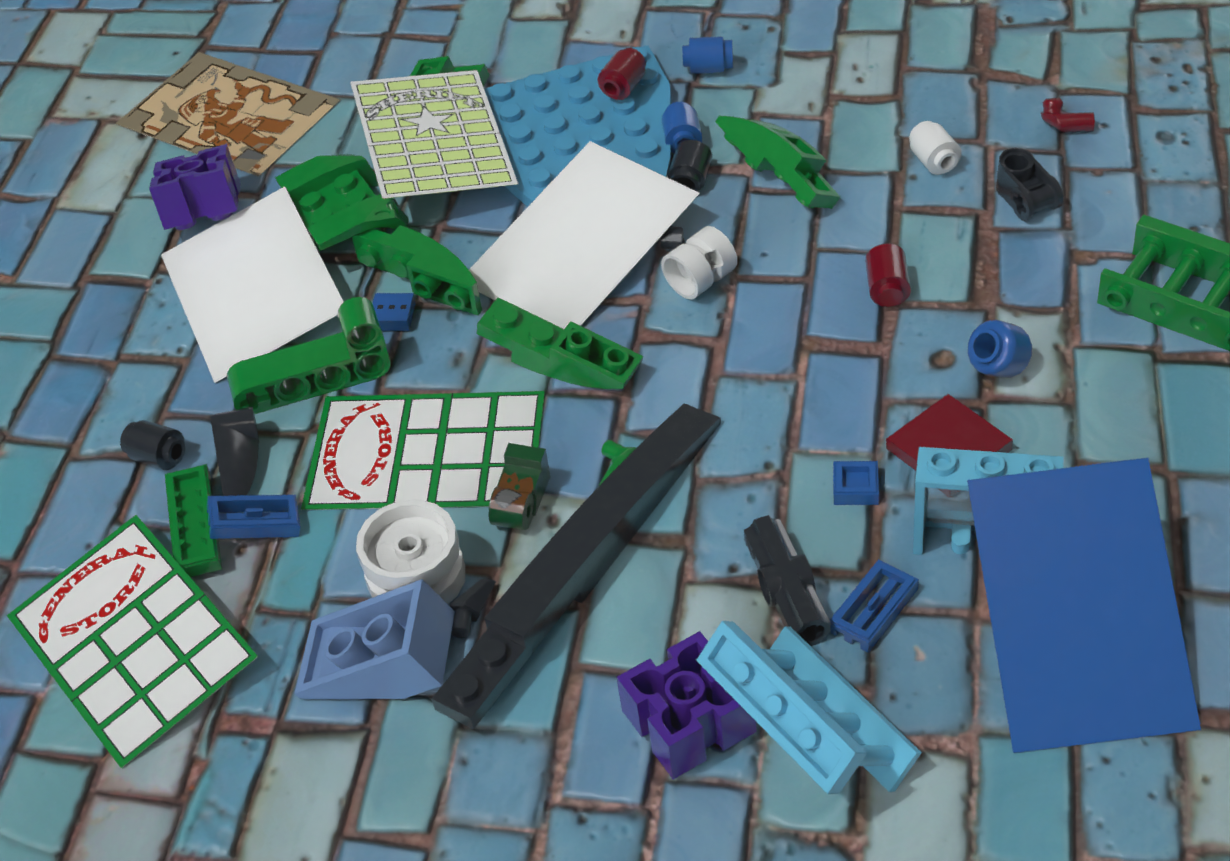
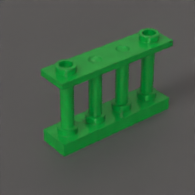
(1189, 255)

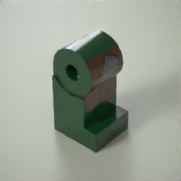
(519, 487)

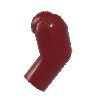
(1065, 121)

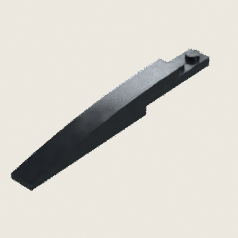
(572, 563)

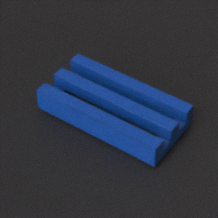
(261, 518)
(856, 631)

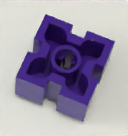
(195, 188)
(682, 707)

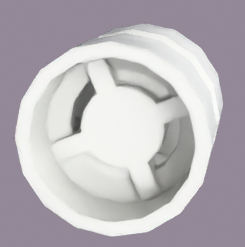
(699, 262)

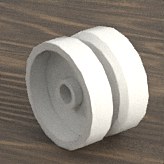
(411, 544)

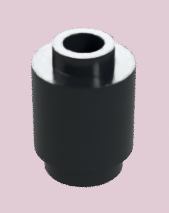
(691, 164)
(153, 444)

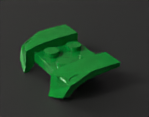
(336, 198)

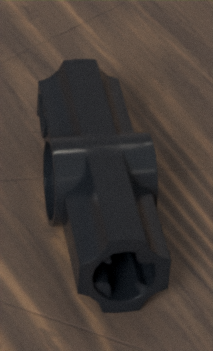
(786, 579)

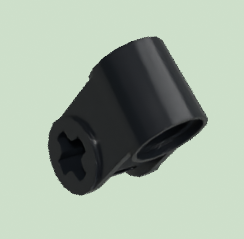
(1026, 184)

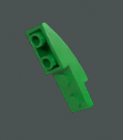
(784, 153)
(429, 265)
(559, 353)

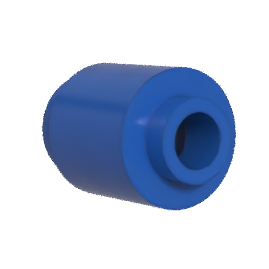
(708, 55)
(680, 124)

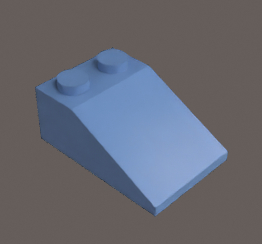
(378, 647)

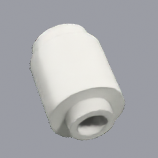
(934, 147)

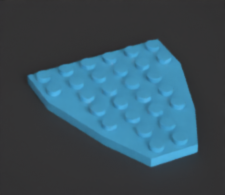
(560, 111)

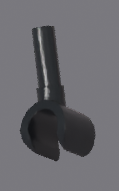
(672, 238)

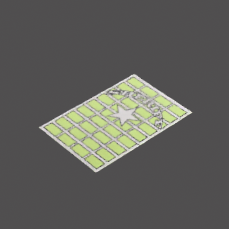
(432, 134)

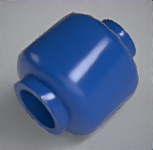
(999, 349)

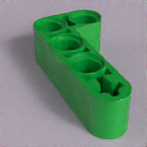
(314, 366)

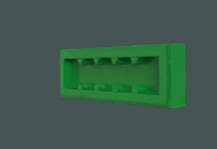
(188, 520)

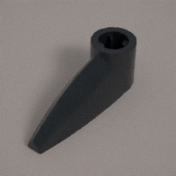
(236, 449)

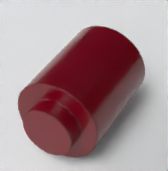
(887, 275)

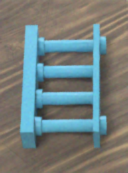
(808, 708)

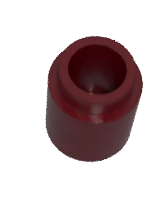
(622, 73)

